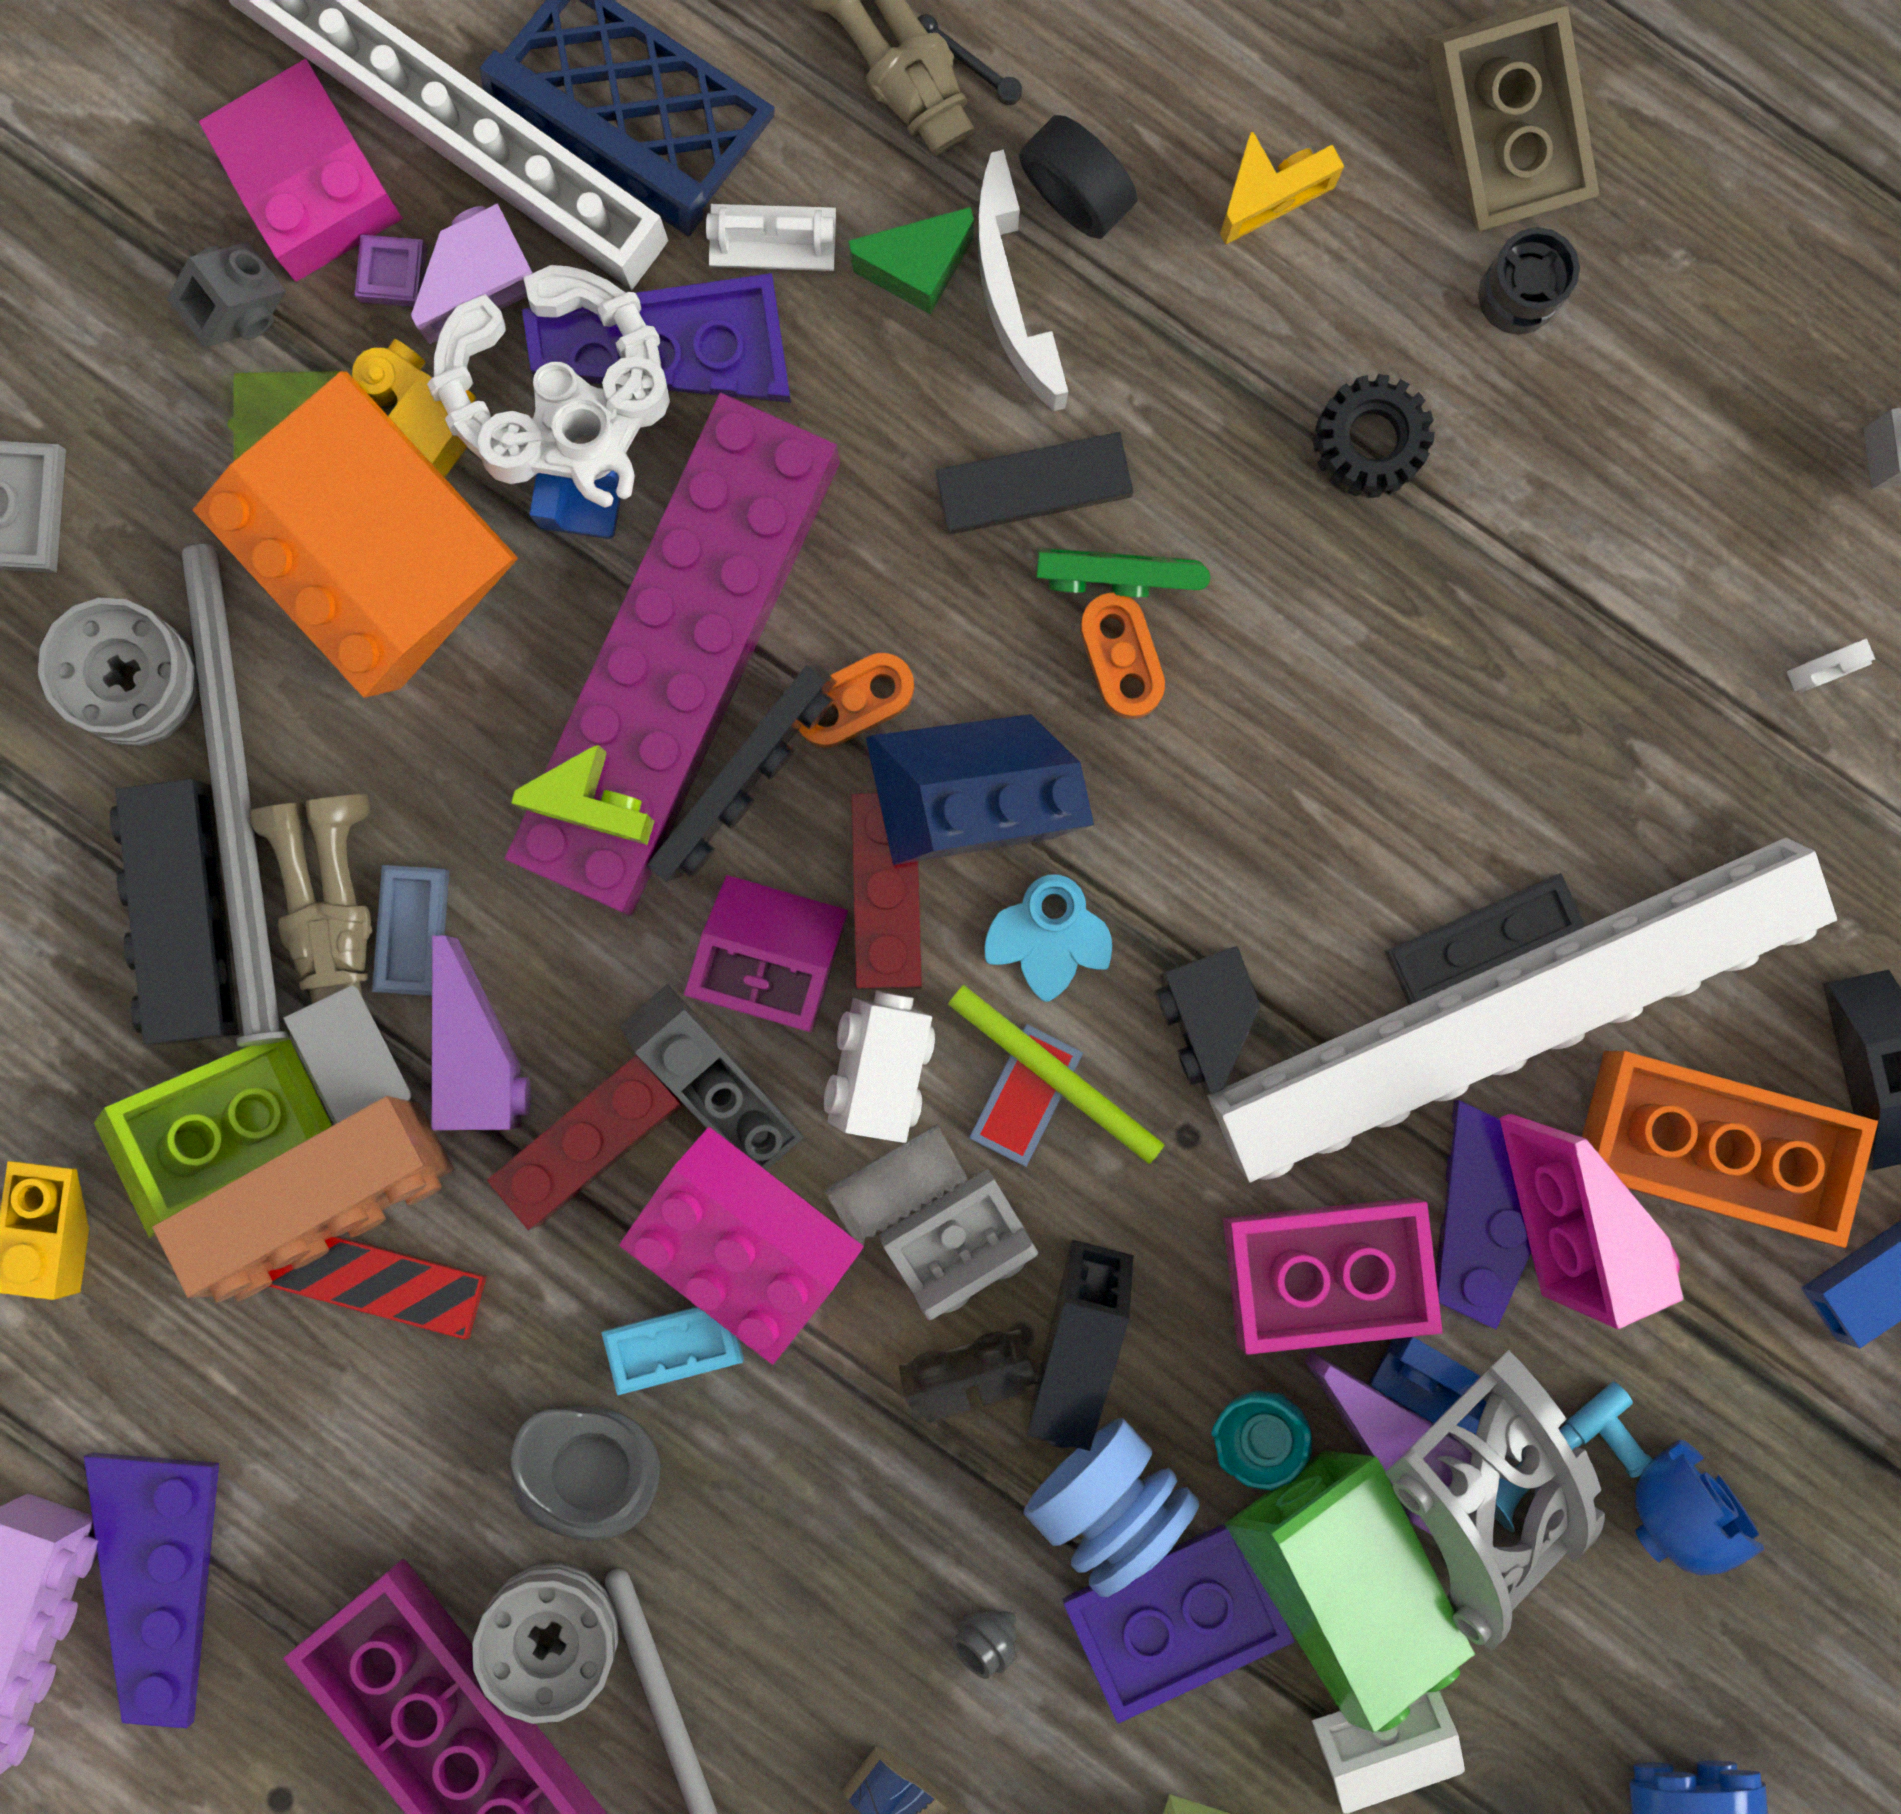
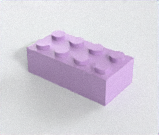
(40, 1562)

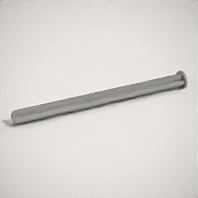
(231, 798)

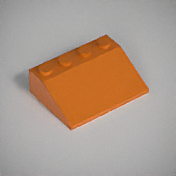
(355, 536)

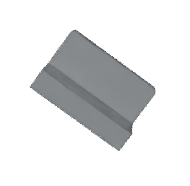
(344, 1054)

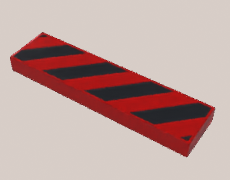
(388, 1286)

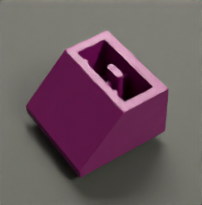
(767, 953)

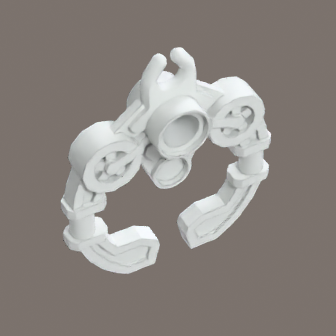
(565, 404)

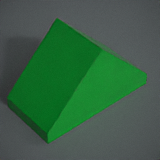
(916, 257)

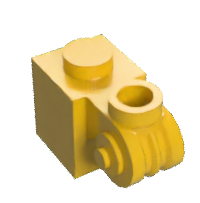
(394, 377)

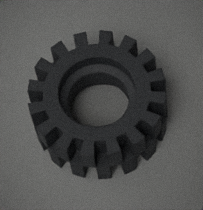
(1399, 409)

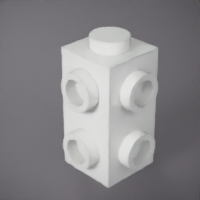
(879, 1067)

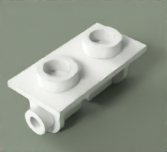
(771, 237)

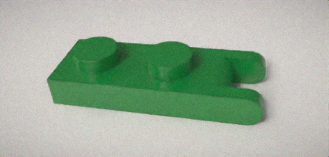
(1128, 573)

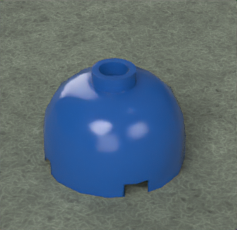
(1692, 1515)

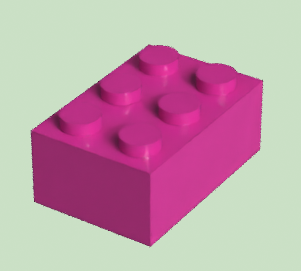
(740, 1245)
(1332, 1275)

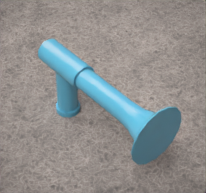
(1593, 1418)

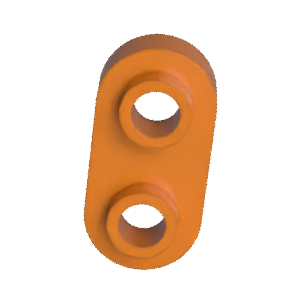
(1122, 657)
(857, 705)

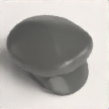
(584, 1472)

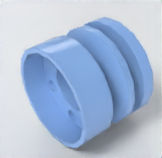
(1123, 1519)

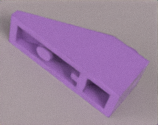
(473, 1063)

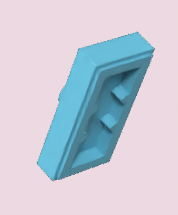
(668, 1349)

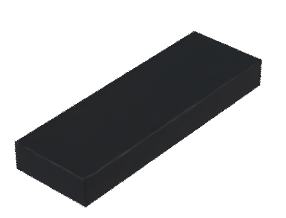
(1034, 483)
(1485, 938)

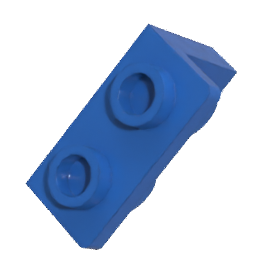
(1425, 1381)

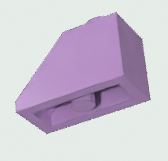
(470, 260)

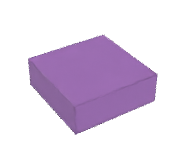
(390, 270)

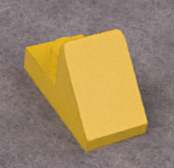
(1265, 195)

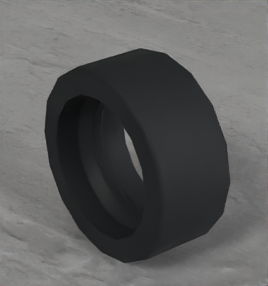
(1078, 176)

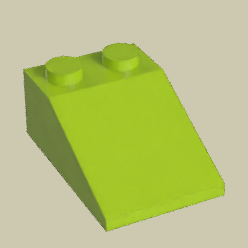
(209, 1127)

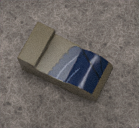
(893, 1787)

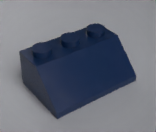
(975, 787)

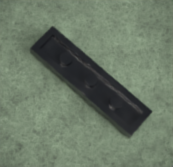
(761, 754)

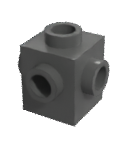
(226, 294)

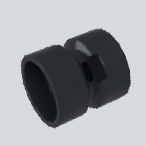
(1528, 280)

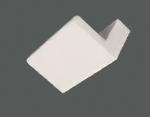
(1390, 1762)

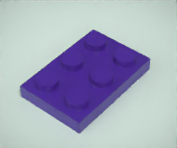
(1177, 1624)

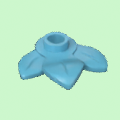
(1048, 946)

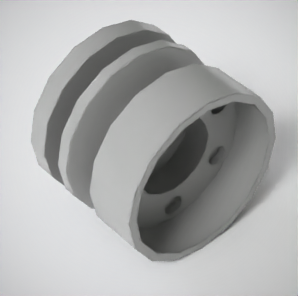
(84, 667)
(537, 1680)

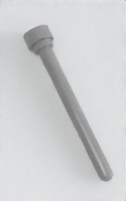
(659, 1693)

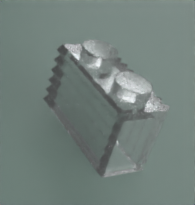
(896, 1184)

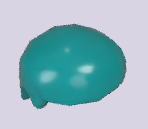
(1262, 1440)

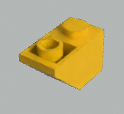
(42, 1231)

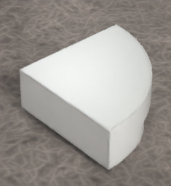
(1831, 666)

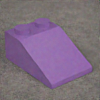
(1382, 1424)

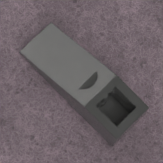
(708, 1078)

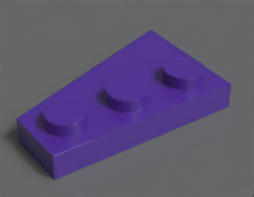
(1483, 1225)

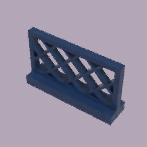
(608, 148)

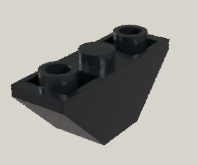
(1868, 1038)

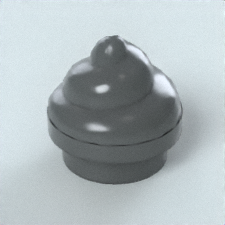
(986, 1642)

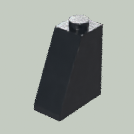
(1082, 1346)

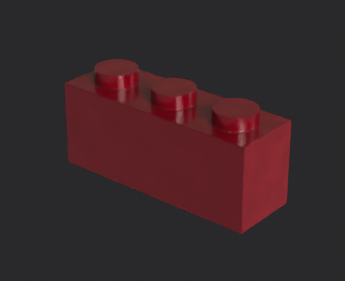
(883, 905)
(584, 1143)

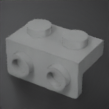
(958, 1245)

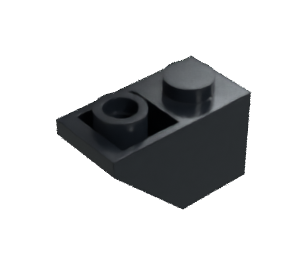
(1214, 1012)

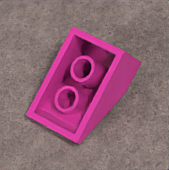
(299, 170)
(1586, 1229)

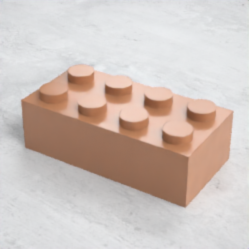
(302, 1198)

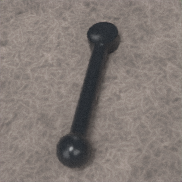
(1008, 88)

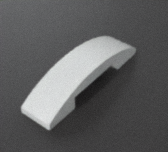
(1032, 356)

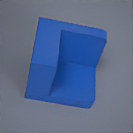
(562, 507)

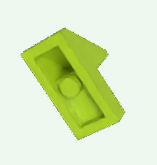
(569, 796)

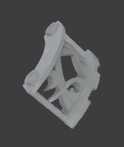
(1560, 1521)

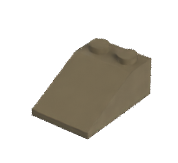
(1514, 113)

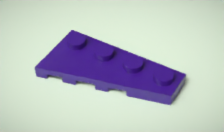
(709, 333)
(154, 1575)

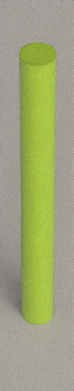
(1056, 1074)

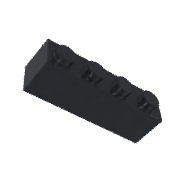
(174, 912)

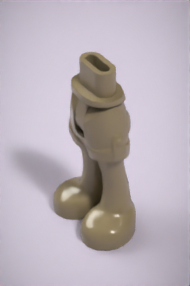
(909, 78)
(329, 935)

